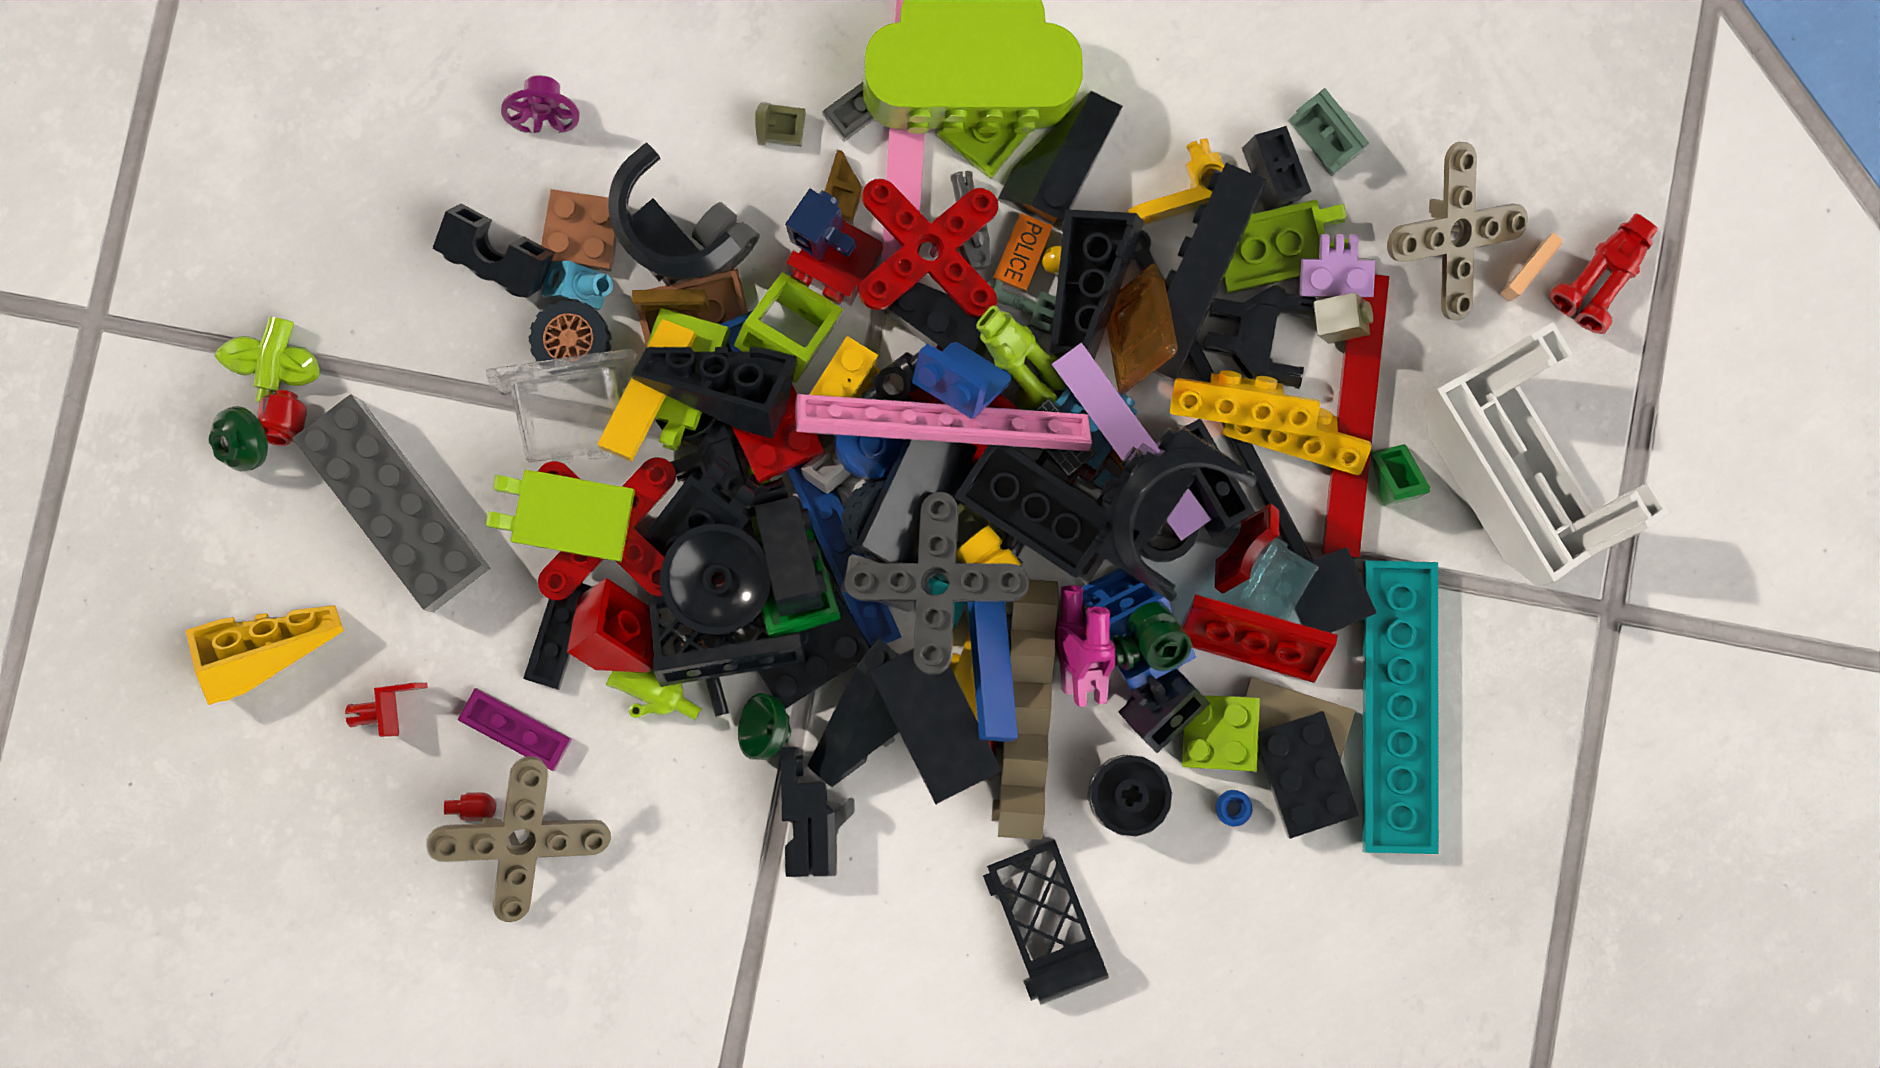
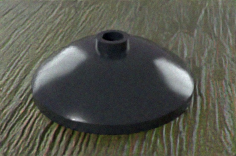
(689, 573)

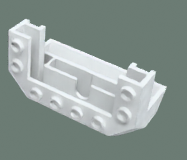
(1516, 471)

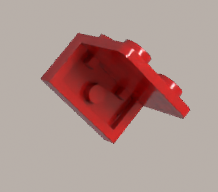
(835, 273)

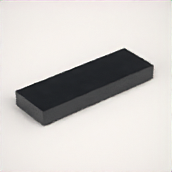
(549, 653)

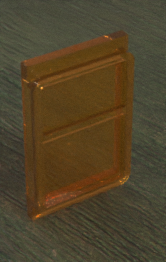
(1141, 329)

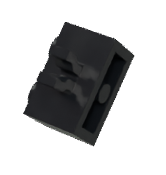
(1163, 708)

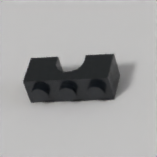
(466, 242)

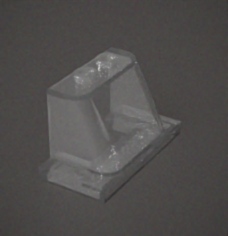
(565, 401)

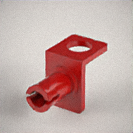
(382, 710)

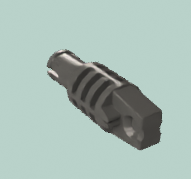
(977, 248)

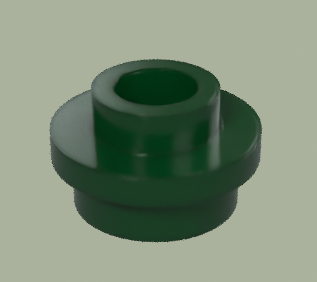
(1125, 651)

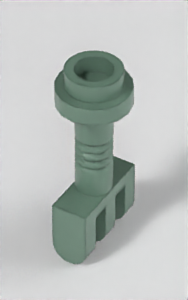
(1035, 309)

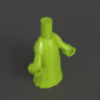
(658, 699)

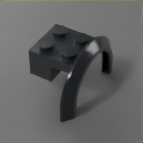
(651, 233)

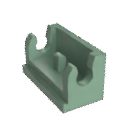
(1328, 131)

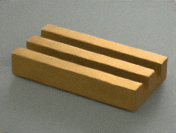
(670, 299)

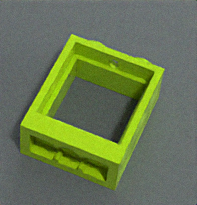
(804, 303)

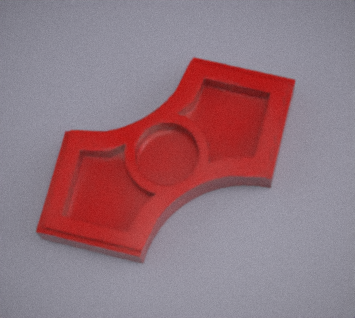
(1254, 535)

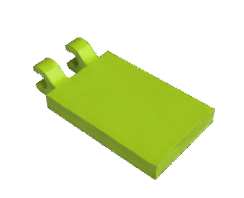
(1277, 243)
(673, 412)
(566, 514)

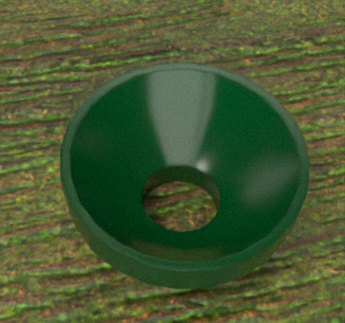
(245, 439)
(763, 727)

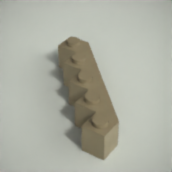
(1025, 760)

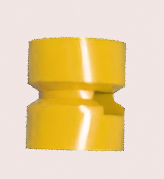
(985, 549)

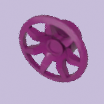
(540, 102)

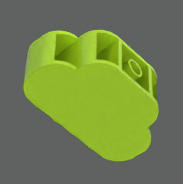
(971, 67)

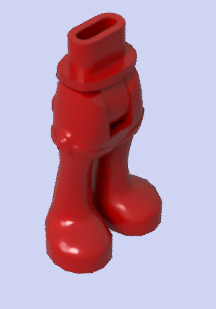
(1622, 257)

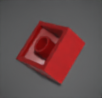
(612, 630)

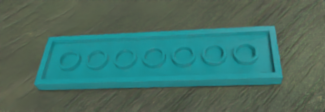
(1400, 709)

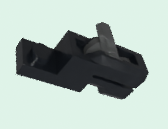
(814, 820)

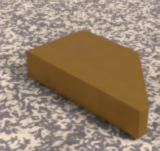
(844, 187)

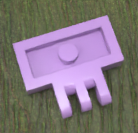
(1337, 270)

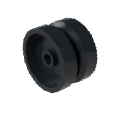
(1151, 797)

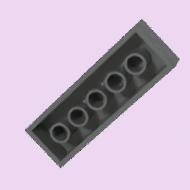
(391, 503)

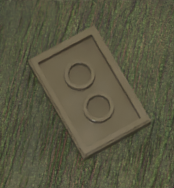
(1284, 705)

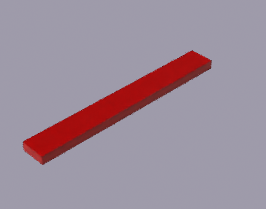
(1356, 418)

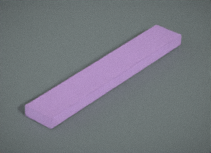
(1120, 425)

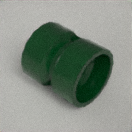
(1159, 636)

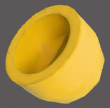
(1051, 259)

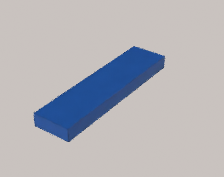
(992, 671)

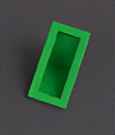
(1398, 475)

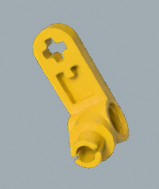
(1202, 164)

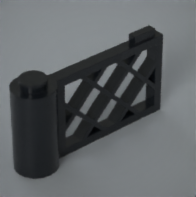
(1057, 971)

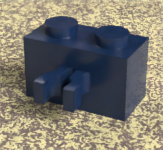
(818, 225)

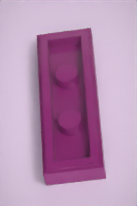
(514, 728)

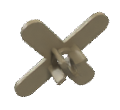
(1458, 215)
(498, 839)

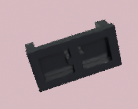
(1276, 160)

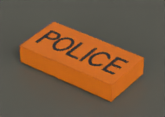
(1023, 252)

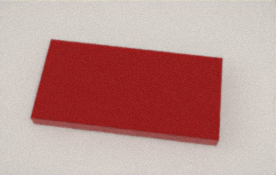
(1258, 638)

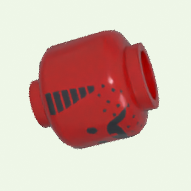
(281, 417)

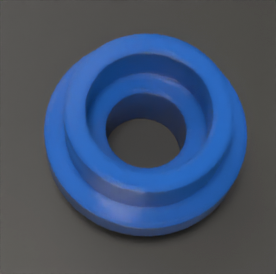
(1244, 812)

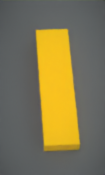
(639, 402)

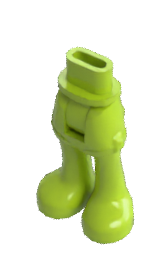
(1009, 346)

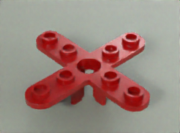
(945, 234)
(639, 557)

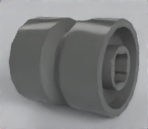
(722, 219)

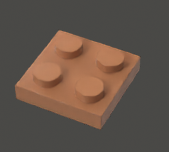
(579, 229)

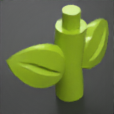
(269, 358)

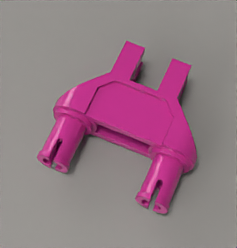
(1083, 648)

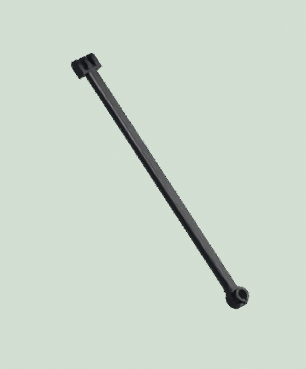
(1244, 450)

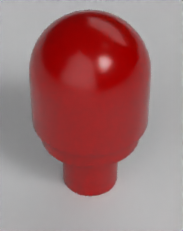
(471, 806)

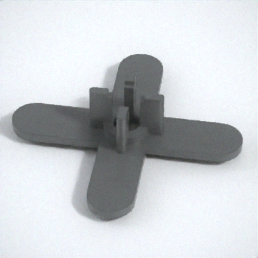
(936, 557)

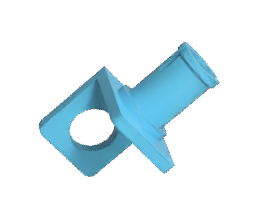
(577, 283)

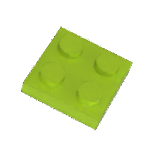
(1223, 735)

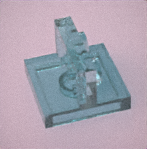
(1277, 582)

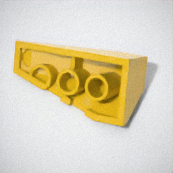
(241, 655)

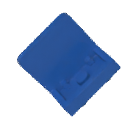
(959, 377)

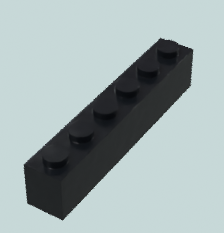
(1208, 257)

